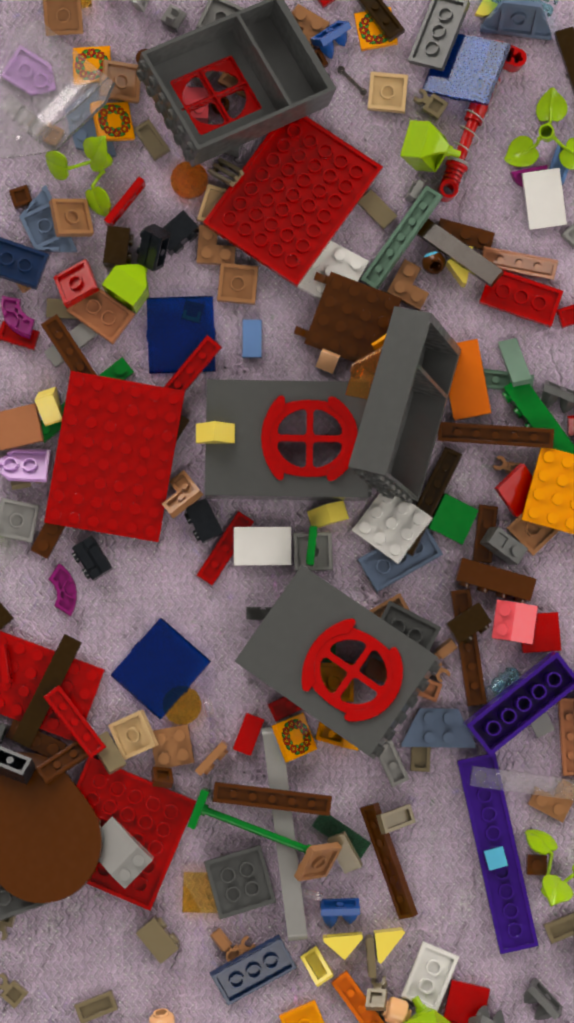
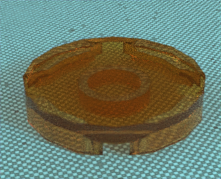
(189, 181)

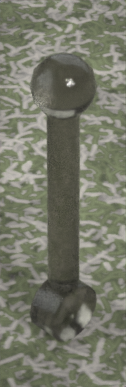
(341, 70)

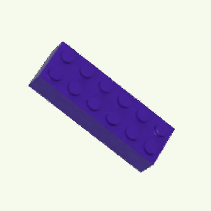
(521, 703)

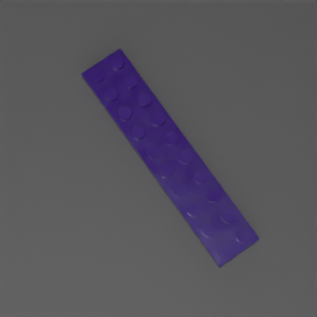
(504, 885)

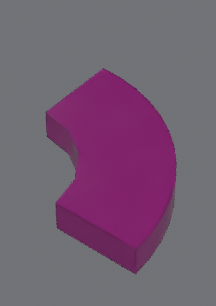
(15, 318)
(65, 589)

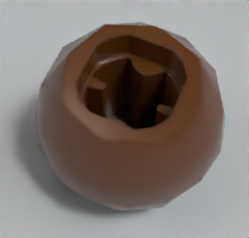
(433, 262)

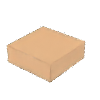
(327, 361)

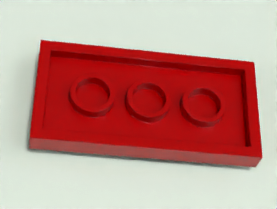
(523, 298)

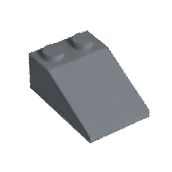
(122, 853)

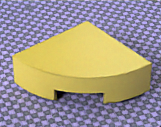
(485, 8)

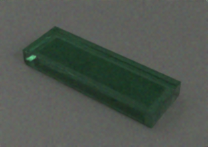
(331, 826)

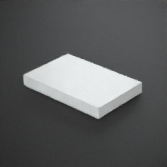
(544, 198)
(261, 546)
(430, 975)

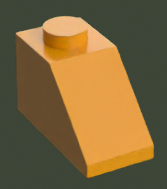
(329, 736)

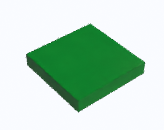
(453, 519)

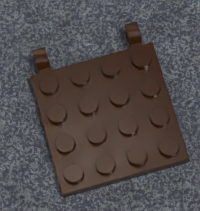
(349, 317)

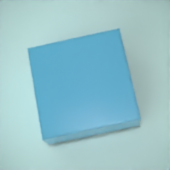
(495, 858)

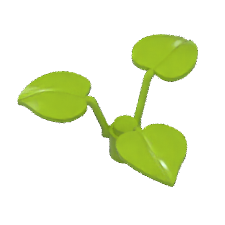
(549, 108)
(96, 150)
(552, 886)

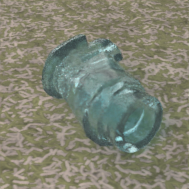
(502, 681)

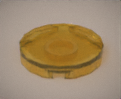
(186, 708)

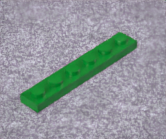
(118, 370)

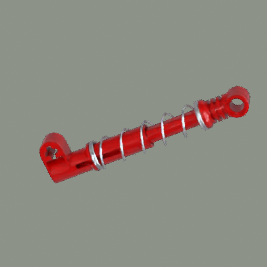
(474, 117)

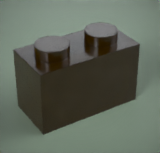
(118, 246)
(468, 623)

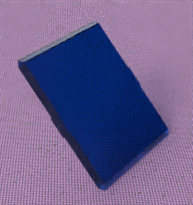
(470, 70)
(177, 329)
(160, 668)

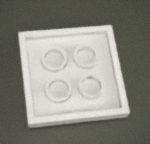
(336, 260)
(392, 526)

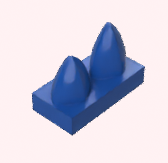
(335, 32)
(332, 908)

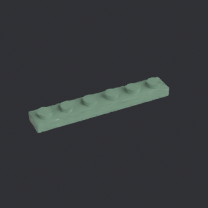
(401, 237)

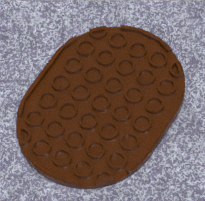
(46, 837)

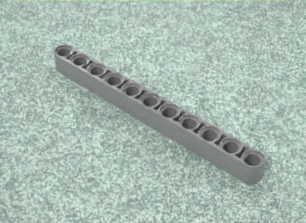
(286, 856)

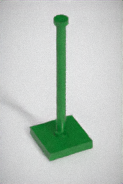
(202, 808)

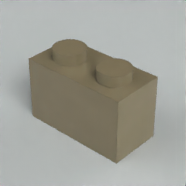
(158, 939)

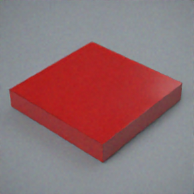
(76, 283)
(515, 488)
(546, 634)
(464, 1000)

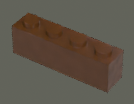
(495, 579)

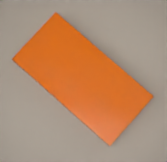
(469, 388)

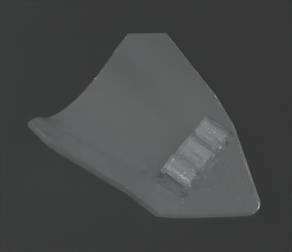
(45, 92)

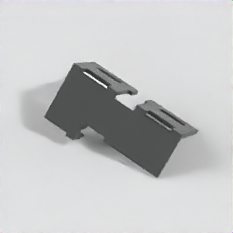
(256, 613)

